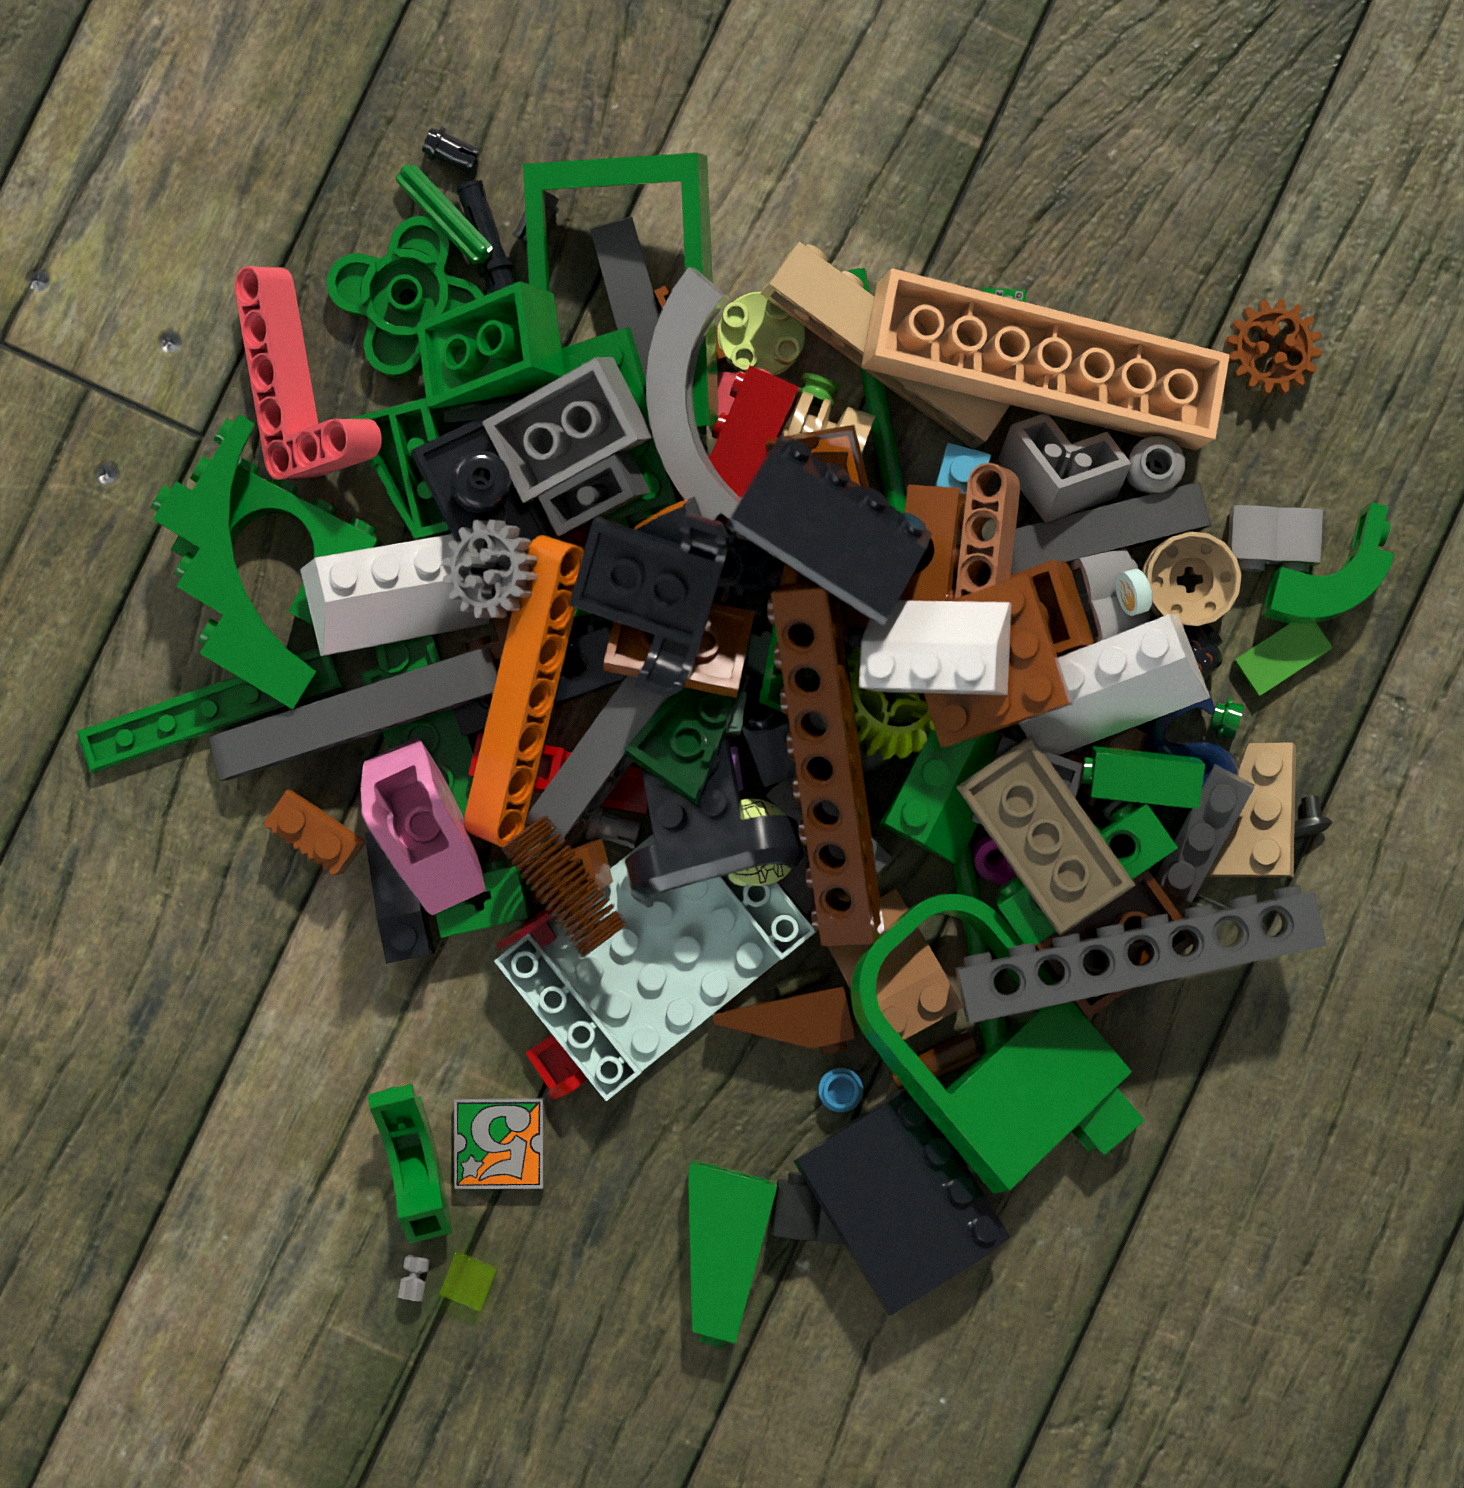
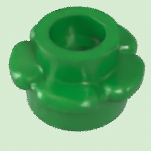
(1226, 718)

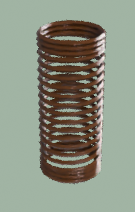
(596, 931)

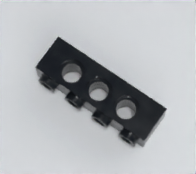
(592, 642)

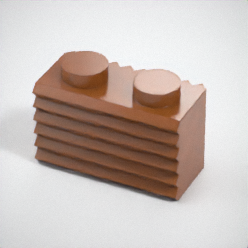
(314, 833)

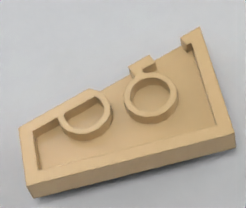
(1264, 832)

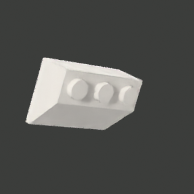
(938, 649)

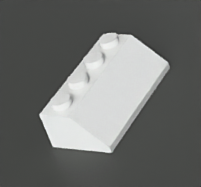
(383, 595)
(1121, 685)

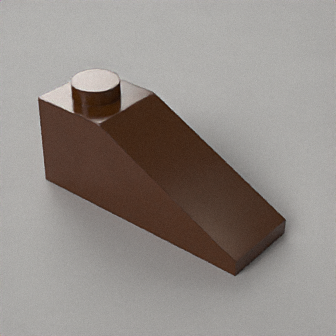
(804, 1019)

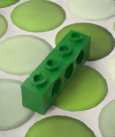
(1148, 847)

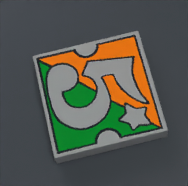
(499, 1143)

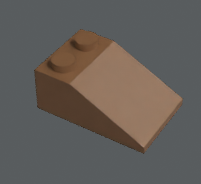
(910, 980)

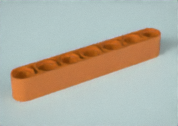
(524, 695)

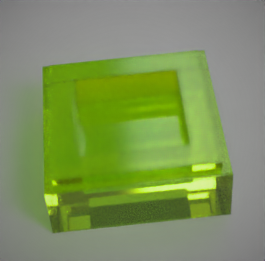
(468, 1281)

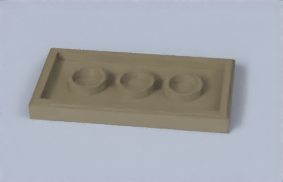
(1045, 835)

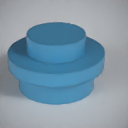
(840, 1089)

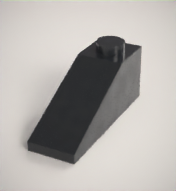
(399, 913)

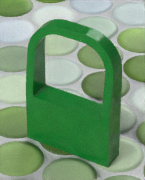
(1023, 1088)

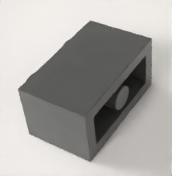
(594, 493)

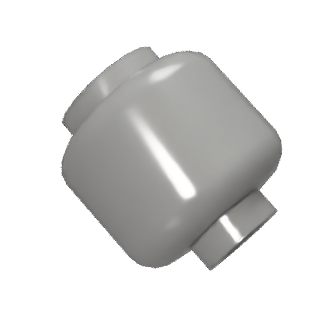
(1161, 452)

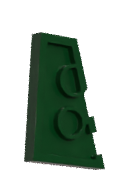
(684, 739)

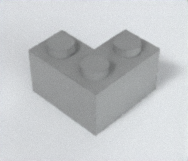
(1062, 475)

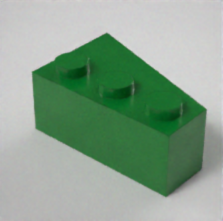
(401, 431)

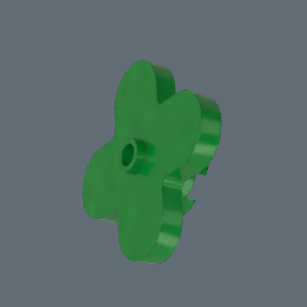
(375, 285)

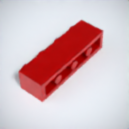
(755, 416)

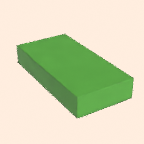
(1281, 655)

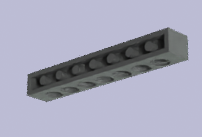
(1299, 932)

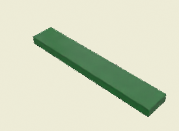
(192, 716)

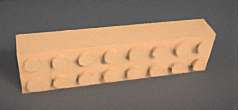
(1044, 360)

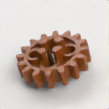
(1279, 371)

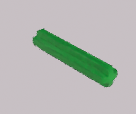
(444, 214)

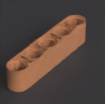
(978, 510)

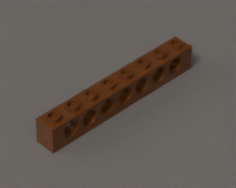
(835, 920)

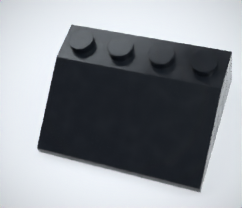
(831, 528)
(901, 1200)

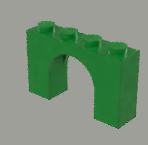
(258, 497)

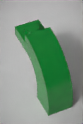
(1312, 598)
(413, 1162)

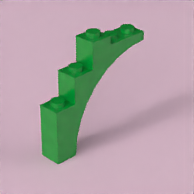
(202, 517)

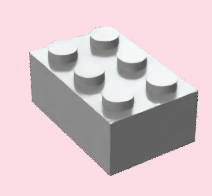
(567, 427)

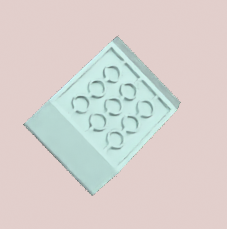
(656, 973)

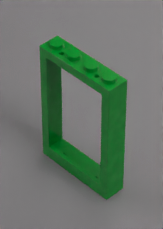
(687, 168)

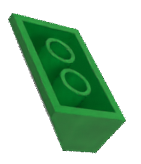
(926, 801)

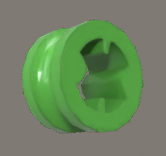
(821, 388)

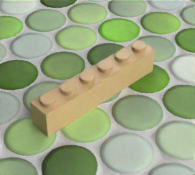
(840, 313)

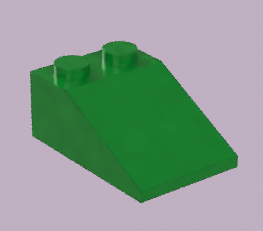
(491, 347)

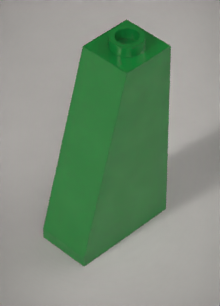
(726, 1237)

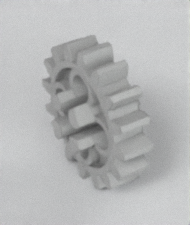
(502, 548)

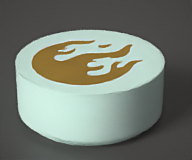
(1133, 592)

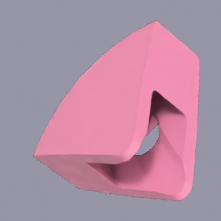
(420, 826)

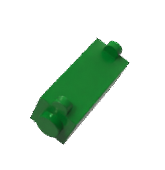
(1143, 777)

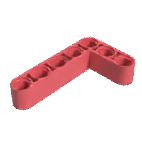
(282, 386)

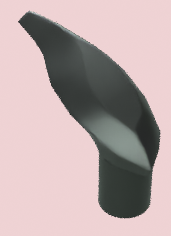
(1313, 821)

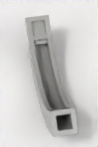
(670, 394)

